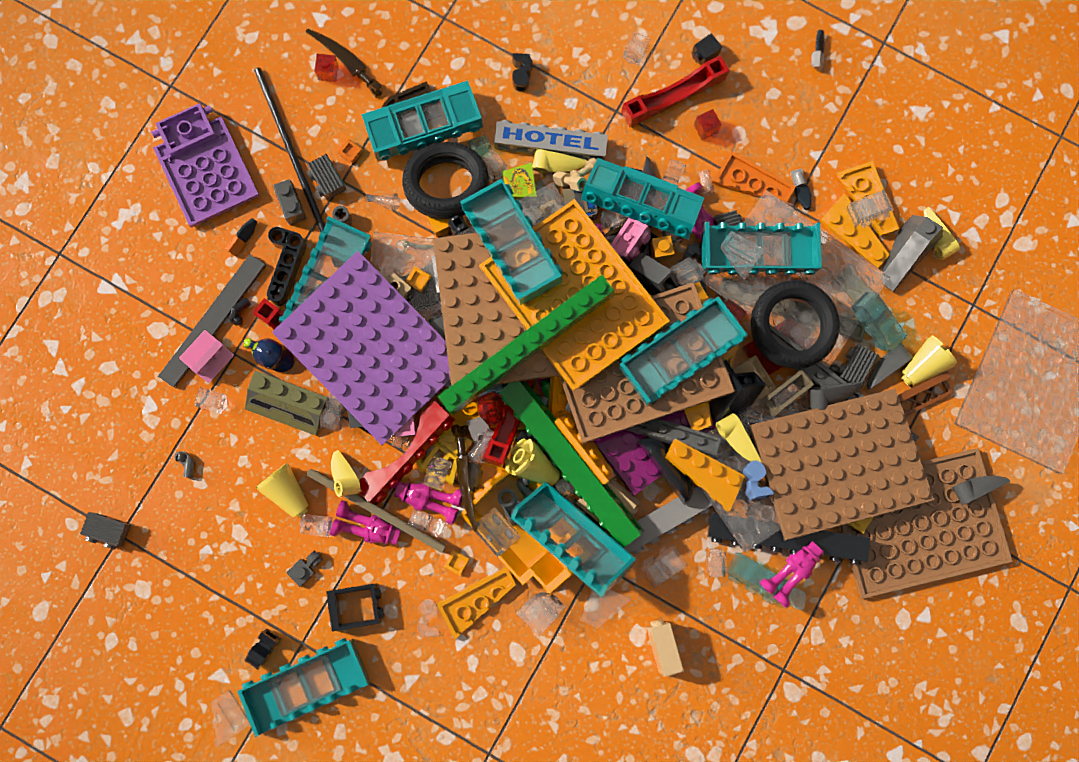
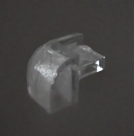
(541, 611)

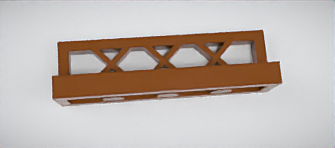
(931, 383)

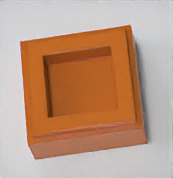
(350, 151)

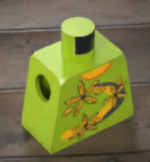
(520, 180)

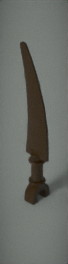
(349, 60)
(463, 472)

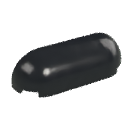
(675, 478)

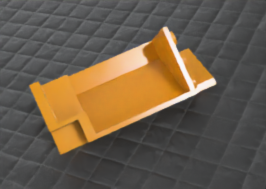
(526, 555)

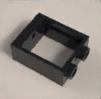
(334, 608)

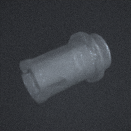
(705, 180)

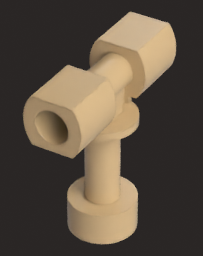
(574, 179)

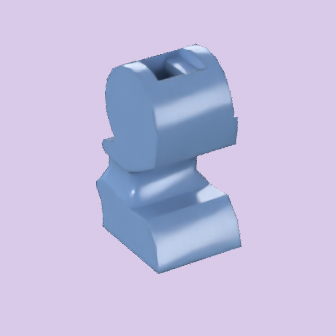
(753, 473)

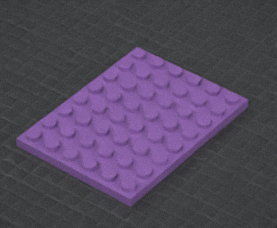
(368, 347)

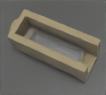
(787, 393)

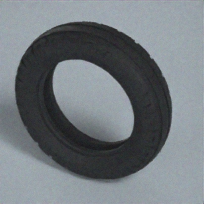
(442, 153)
(822, 305)

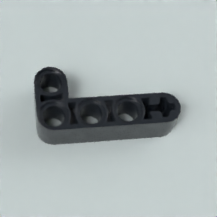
(282, 268)

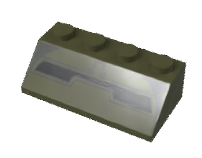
(285, 403)

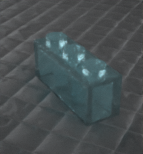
(878, 321)
(750, 574)

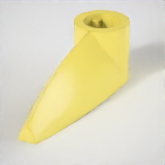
(550, 161)
(948, 244)
(737, 437)
(345, 479)

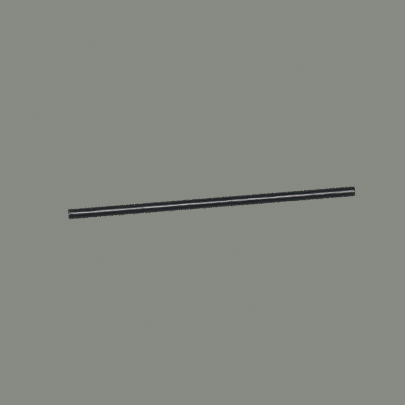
(290, 149)

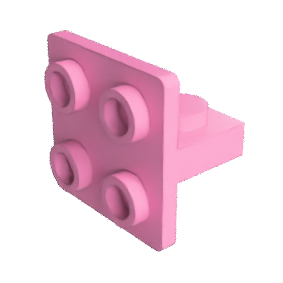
(631, 239)
(206, 356)

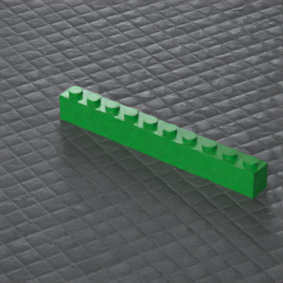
(527, 344)
(599, 498)

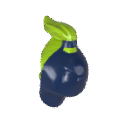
(270, 354)

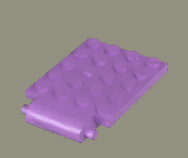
(202, 164)

